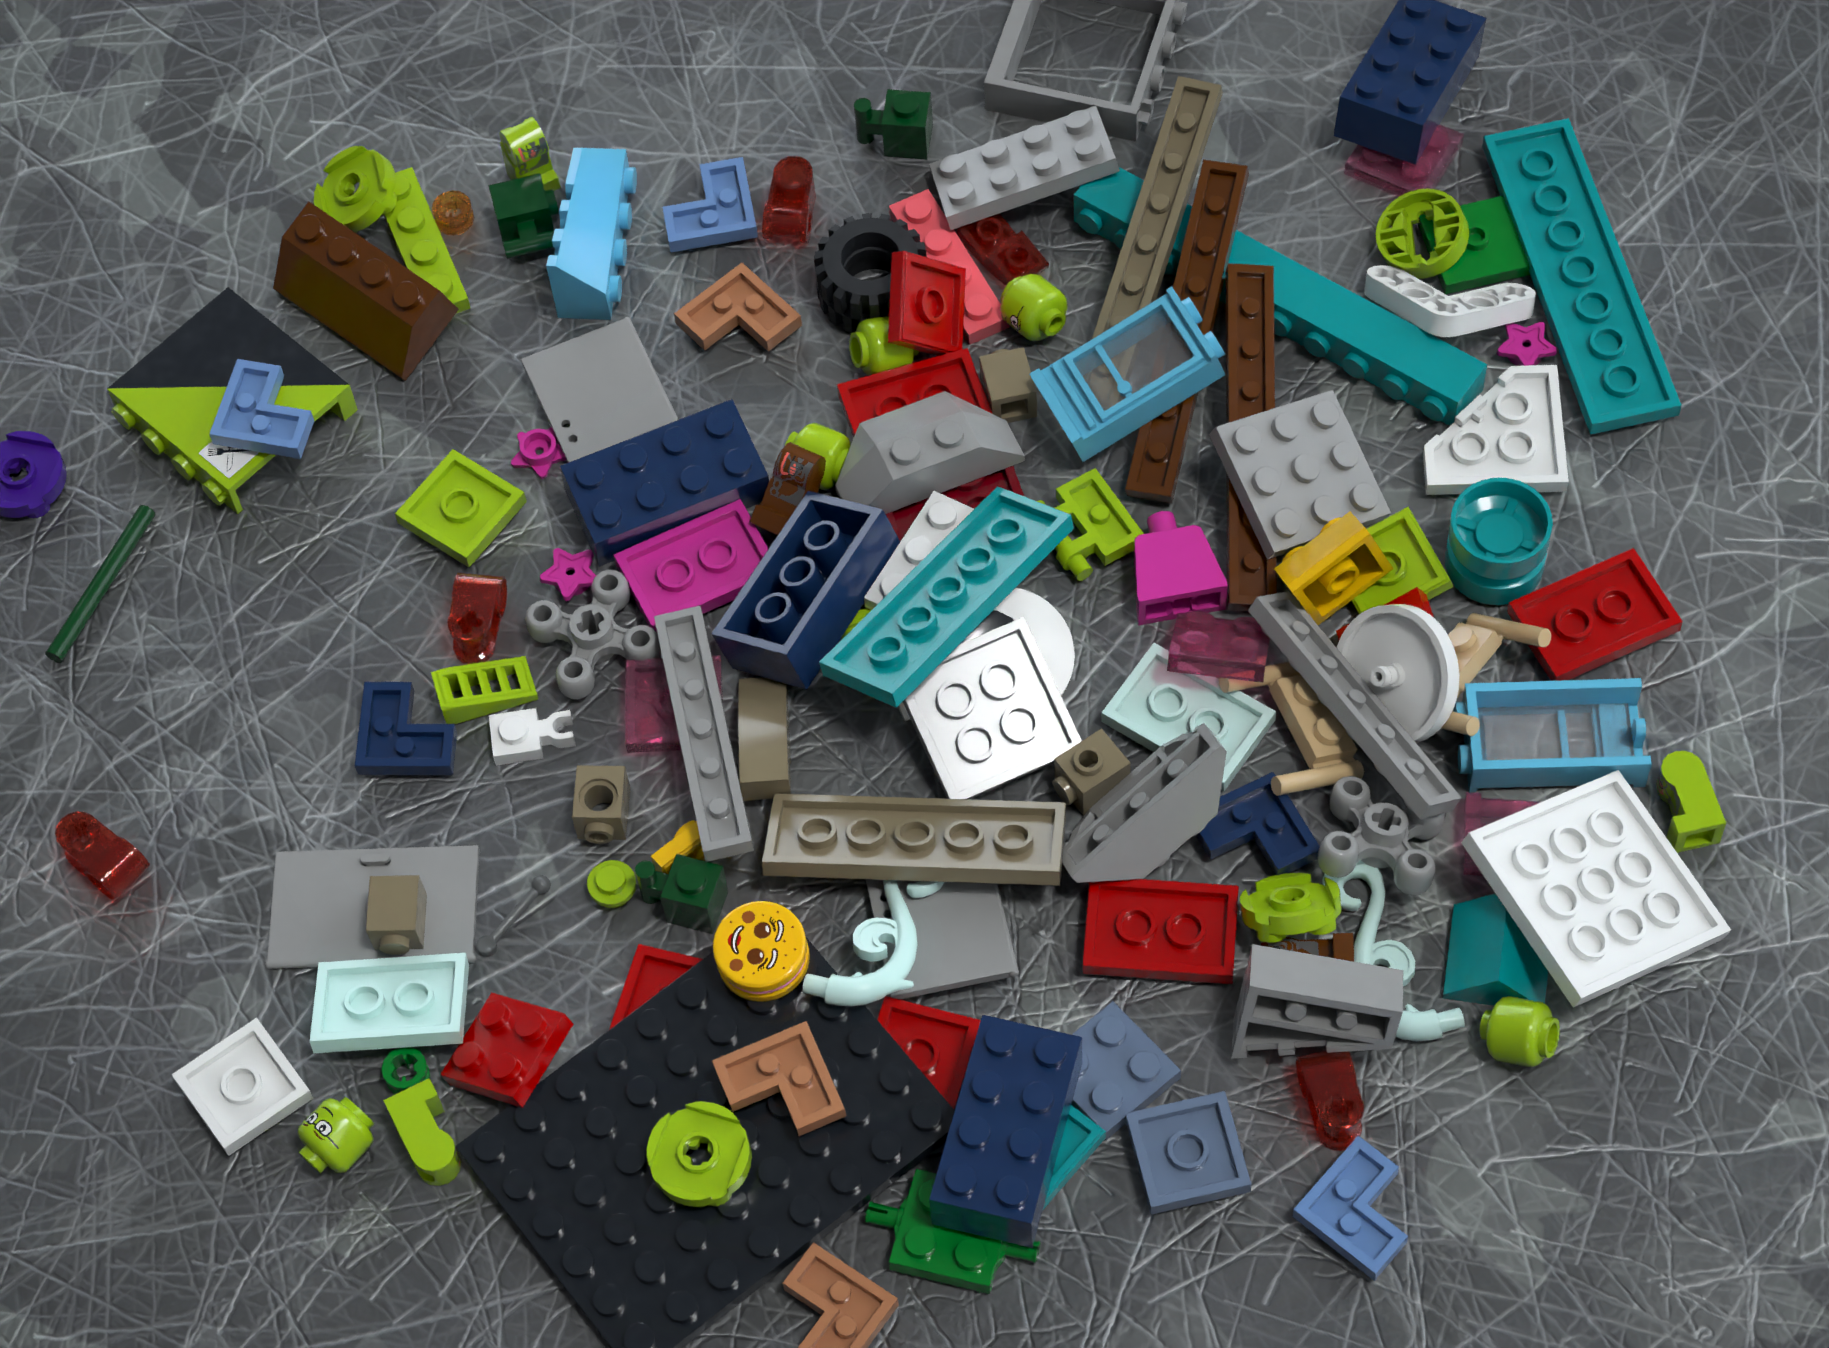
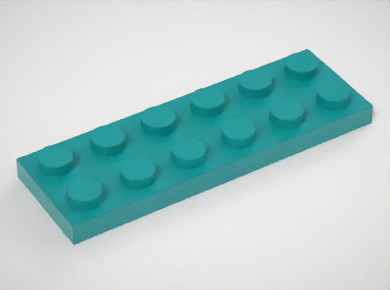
(946, 596)

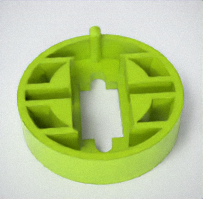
(1404, 213)

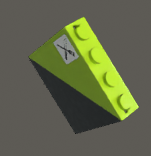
(182, 381)

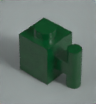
(903, 123)
(524, 214)
(689, 894)

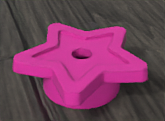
(1522, 355)
(533, 441)
(570, 584)

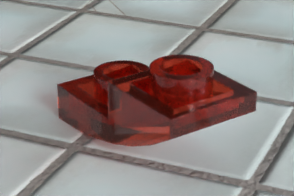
(1001, 249)

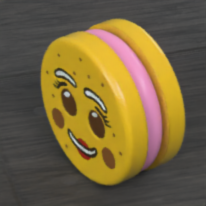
(761, 951)

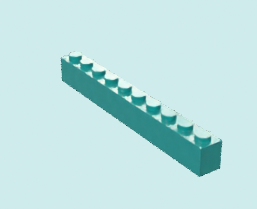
(1317, 312)

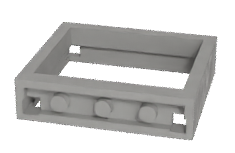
(1046, 104)

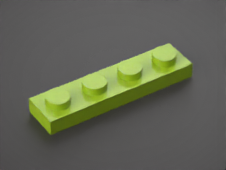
(421, 241)

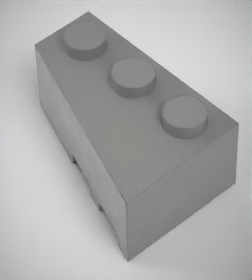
(1313, 1002)

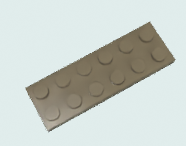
(915, 839)

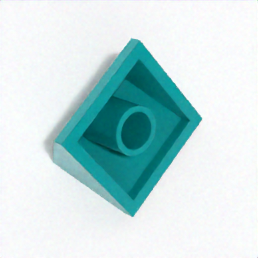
(1490, 956)

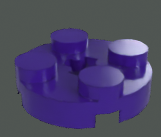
(45, 476)

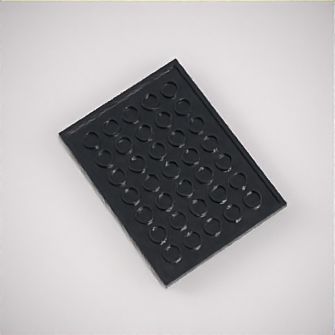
(581, 1181)

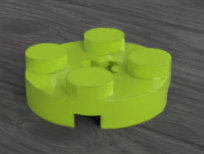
(373, 195)
(1291, 906)
(684, 1130)

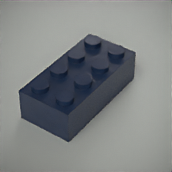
(1409, 78)
(664, 479)
(806, 589)
(1006, 1131)

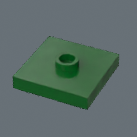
(1491, 251)

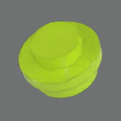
(611, 883)

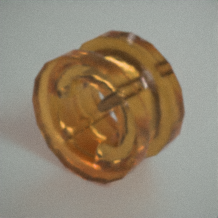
(448, 201)

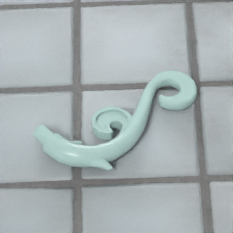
(869, 946)
(1414, 1024)

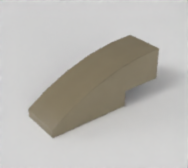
(763, 738)

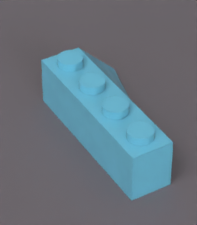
(591, 234)

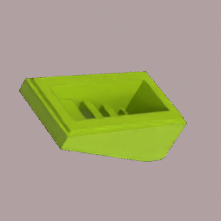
(474, 706)

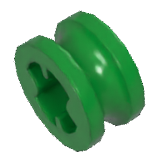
(400, 1057)

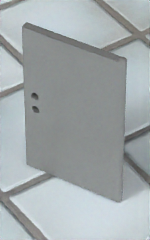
(599, 388)
(324, 902)
(958, 936)

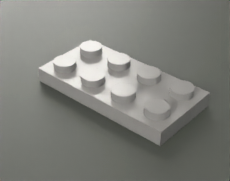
(1024, 167)

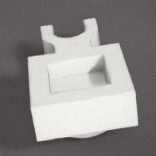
(521, 734)

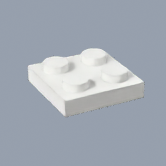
(242, 1086)

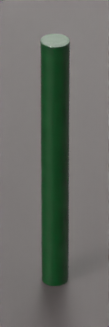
(100, 584)

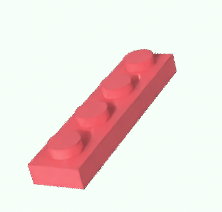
(981, 305)

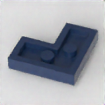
(392, 744)
(1265, 817)

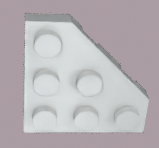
(1503, 434)

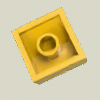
(1333, 567)

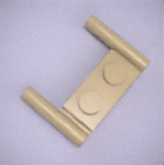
(1475, 645)
(1313, 726)

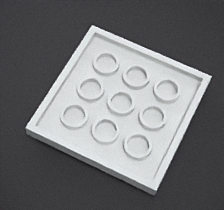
(1595, 887)

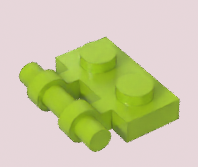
(1100, 519)

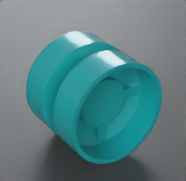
(1498, 540)

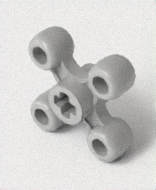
(591, 633)
(1379, 838)

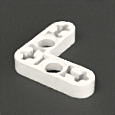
(1446, 314)

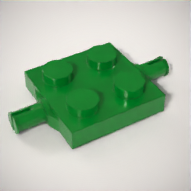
(939, 1251)

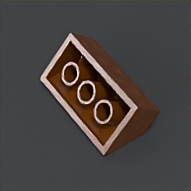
(360, 291)

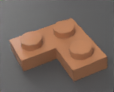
(734, 301)
(783, 1064)
(849, 1302)

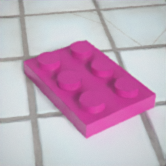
(693, 563)

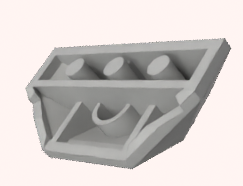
(924, 450)
(1149, 811)

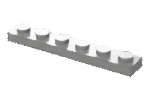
(1354, 705)
(703, 734)

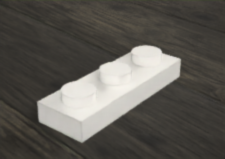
(929, 528)

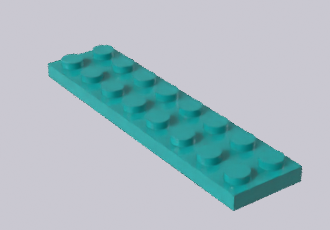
(1581, 277)

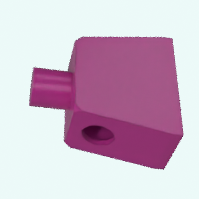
(1175, 571)

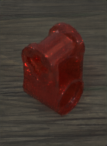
(789, 207)
(476, 615)
(102, 857)
(1331, 1091)

